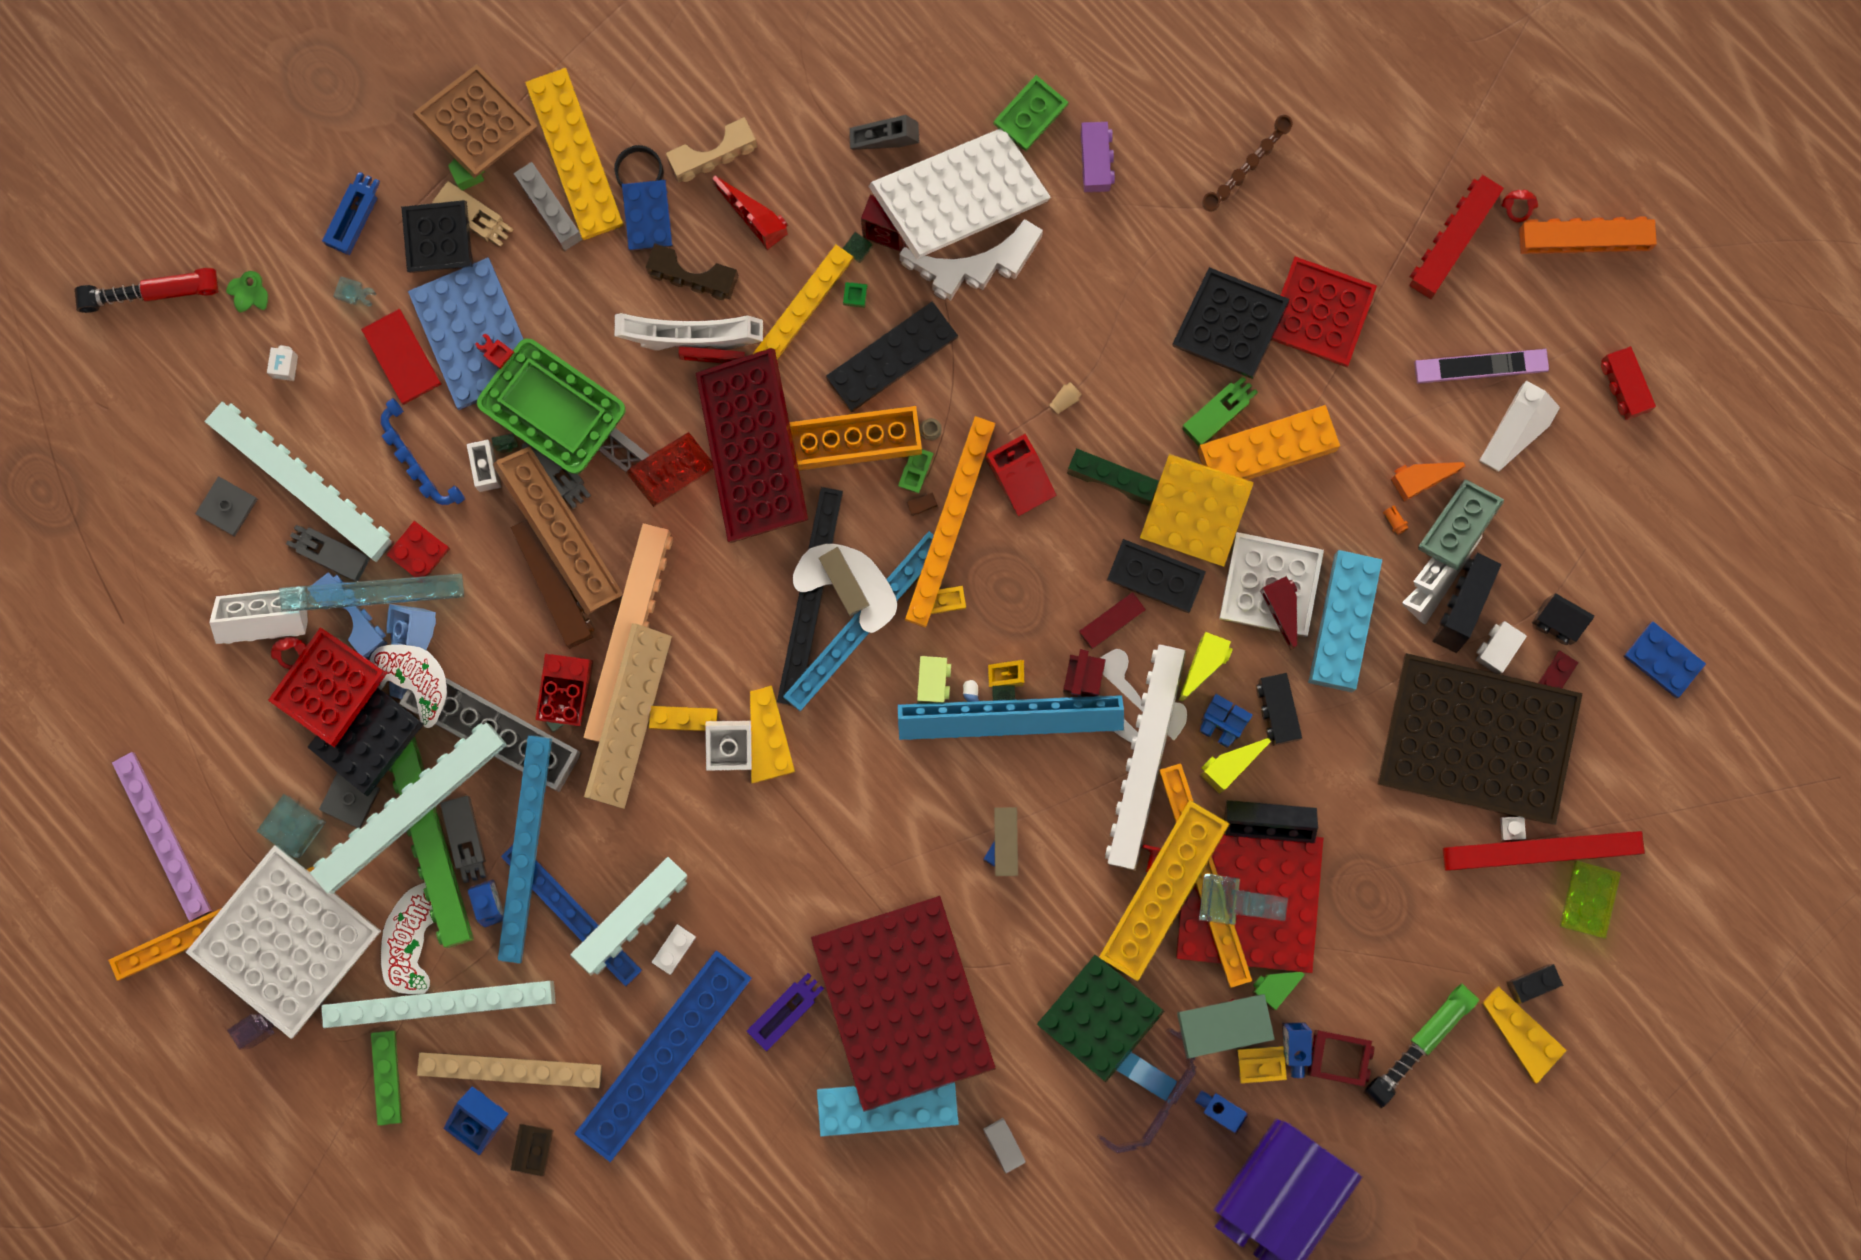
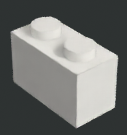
(481, 461)
(1500, 648)

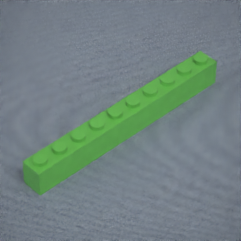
(434, 859)

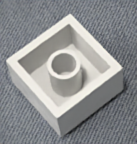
(728, 745)

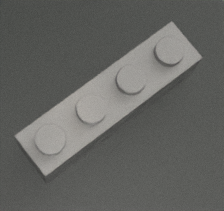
(548, 206)

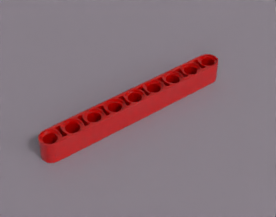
(1543, 850)

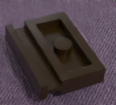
(532, 1150)

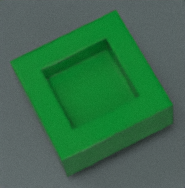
(855, 294)

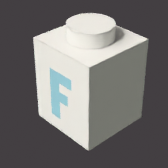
(282, 363)

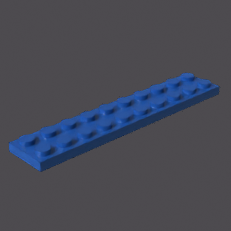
(663, 1056)

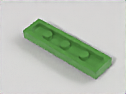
(386, 1077)

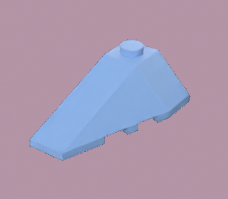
(409, 627)

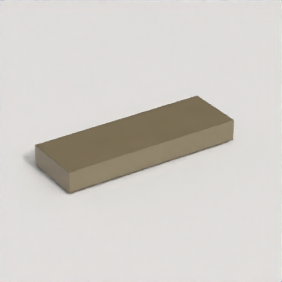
(844, 581)
(1006, 841)

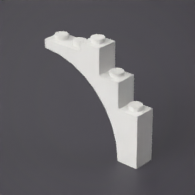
(950, 273)
(664, 334)

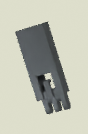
(571, 489)
(332, 555)
(461, 829)

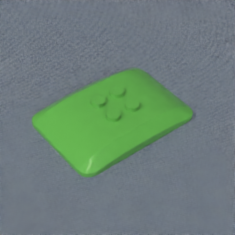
(551, 406)

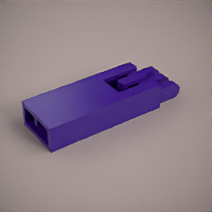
(780, 1017)

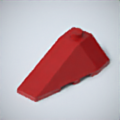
(757, 217)

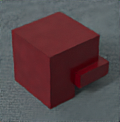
(1084, 675)

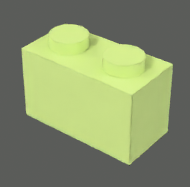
(933, 680)

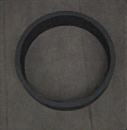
(637, 148)

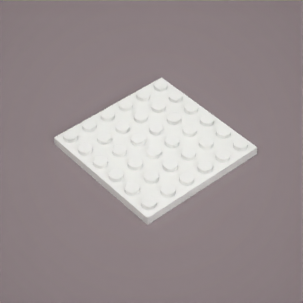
(283, 942)

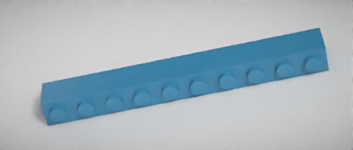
(1010, 717)

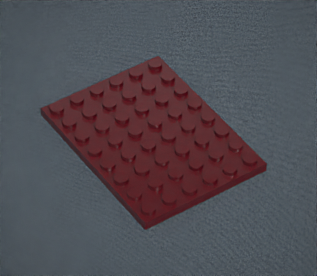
(902, 1003)

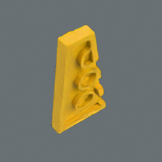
(768, 741)
(1530, 1042)

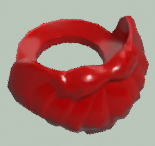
(1523, 194)
(284, 644)

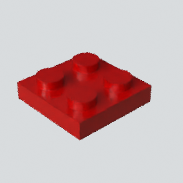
(418, 551)

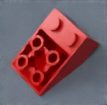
(1021, 475)
(563, 689)

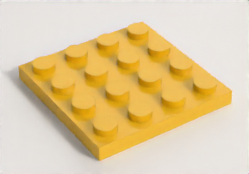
(1196, 510)

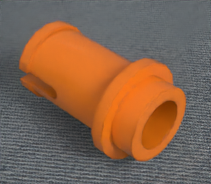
(1395, 519)

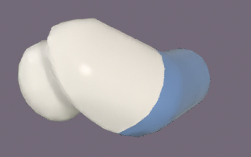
(970, 691)

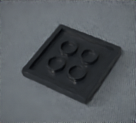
(436, 236)

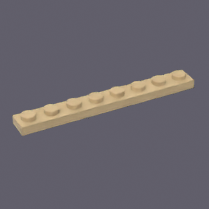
(509, 1070)

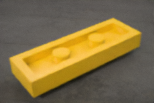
(681, 718)

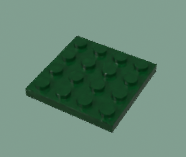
(1100, 1018)

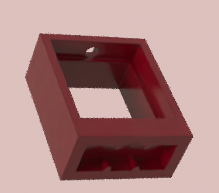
(1317, 1055)

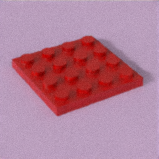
(1323, 311)
(327, 687)

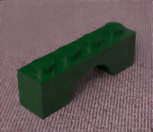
(1098, 470)

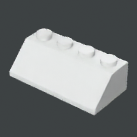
(254, 618)

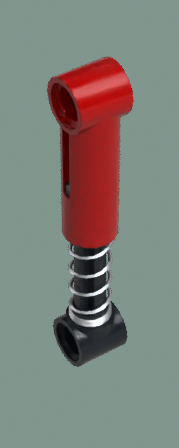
(200, 282)

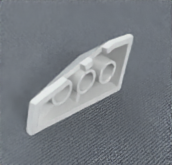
(1523, 422)

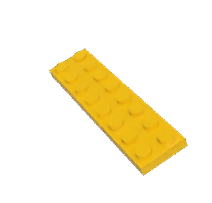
(574, 154)
(1164, 890)

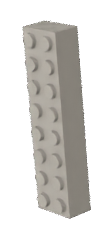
(467, 710)

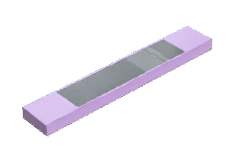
(1481, 366)

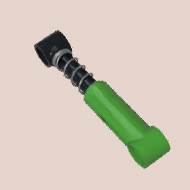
(1458, 1004)

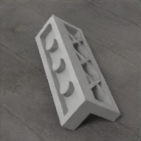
(627, 444)

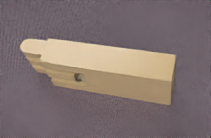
(492, 221)

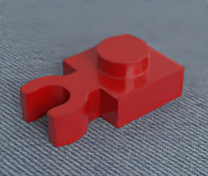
(495, 353)

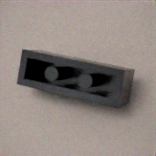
(1279, 709)

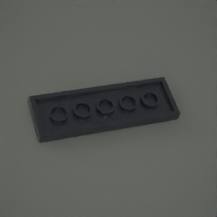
(892, 356)

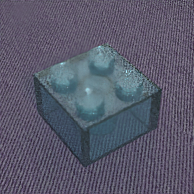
(291, 826)

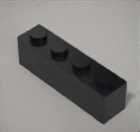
(1271, 821)

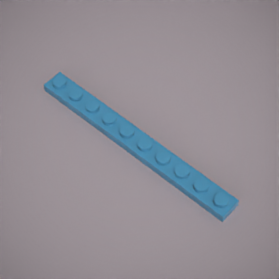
(853, 634)
(524, 849)

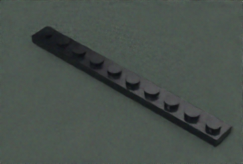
(809, 602)

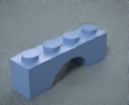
(364, 636)

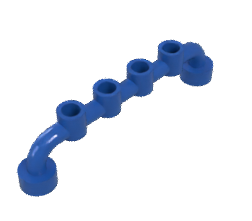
(404, 454)

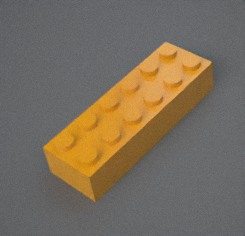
(856, 438)
(1272, 445)

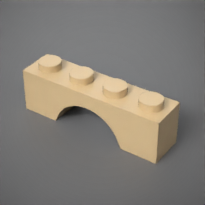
(688, 162)

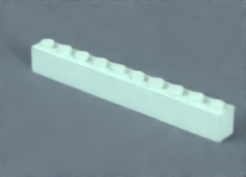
(298, 481)
(408, 808)
(438, 1004)

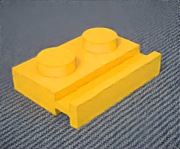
(1261, 1064)

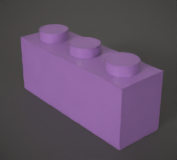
(1096, 157)

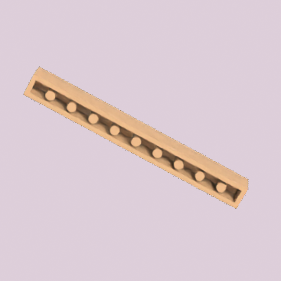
(634, 608)

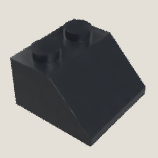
(1562, 619)

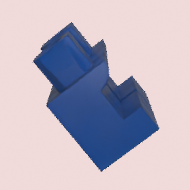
(1233, 724)

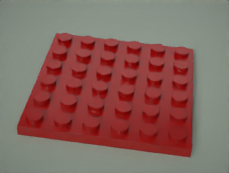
(1265, 868)

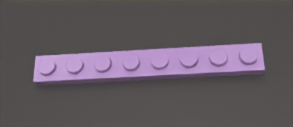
(162, 837)

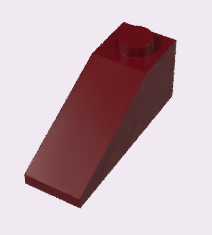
(1282, 603)

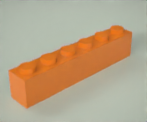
(1587, 236)

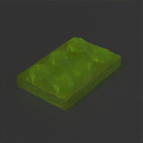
(1590, 899)

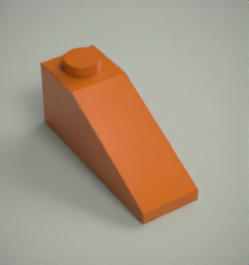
(1420, 477)

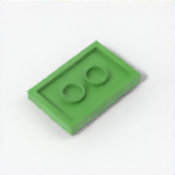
(1031, 113)

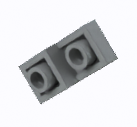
(1004, 1145)

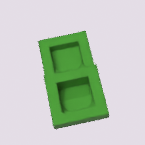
(916, 471)

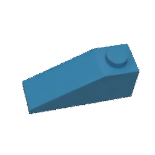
(1147, 1076)

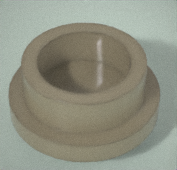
(930, 429)

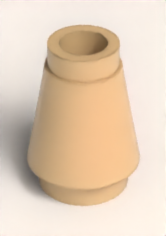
(1065, 398)

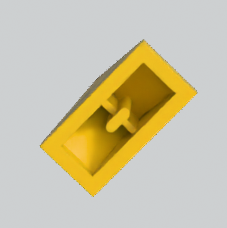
(1006, 673)

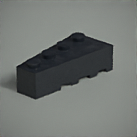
(1467, 602)

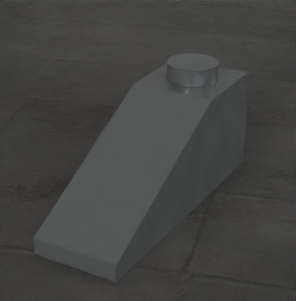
(885, 133)

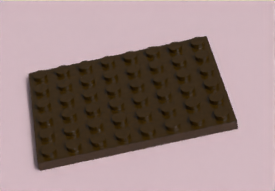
(1480, 739)

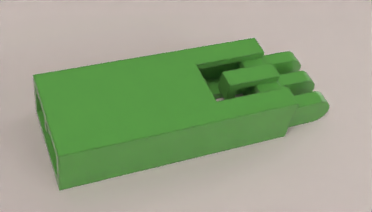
(1215, 415)

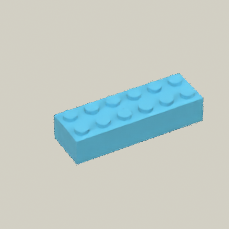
(1345, 621)
(843, 1114)

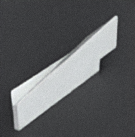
(1431, 587)

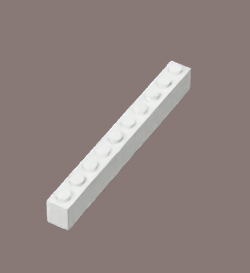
(1147, 757)

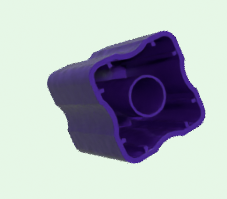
(1285, 1195)

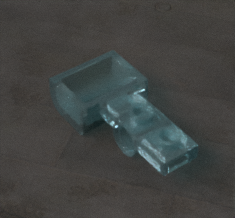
(1224, 900)

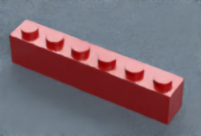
(1456, 236)

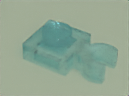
(351, 291)

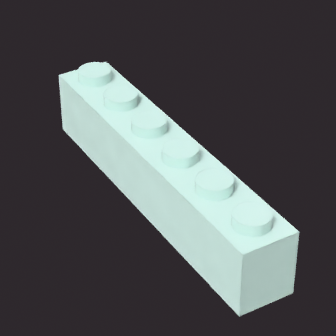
(629, 916)

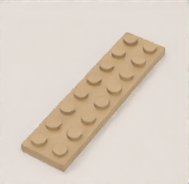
(628, 716)

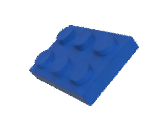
(647, 214)
(1664, 660)

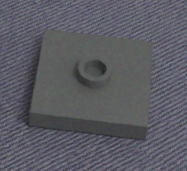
(226, 506)
(347, 802)

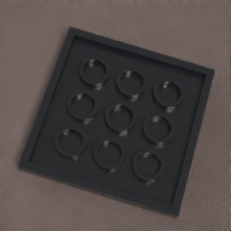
(1231, 323)
(370, 742)

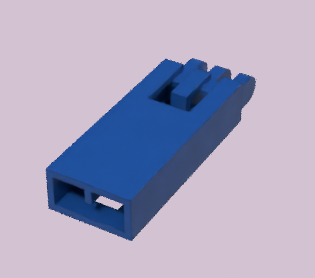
(348, 223)

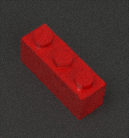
(1627, 383)

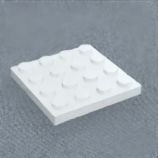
(1259, 563)

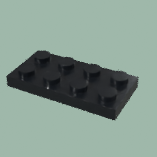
(1156, 576)

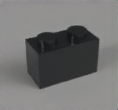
(1534, 983)

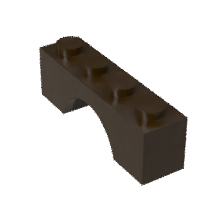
(717, 281)

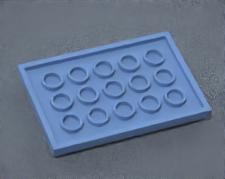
(455, 317)

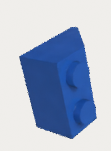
(475, 1120)

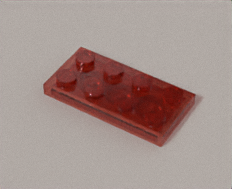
(670, 469)

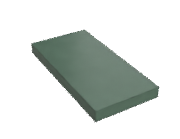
(1461, 524)
(1225, 1026)

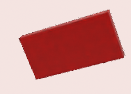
(401, 356)

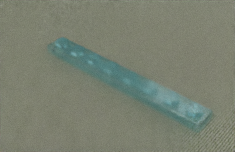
(371, 592)

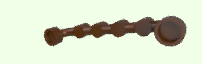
(1212, 200)

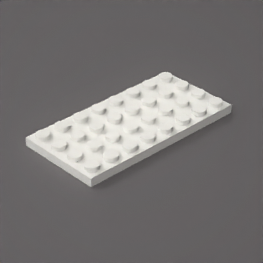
(959, 192)

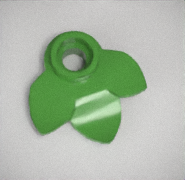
(248, 295)

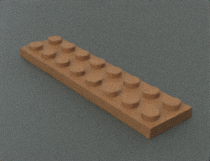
(558, 530)

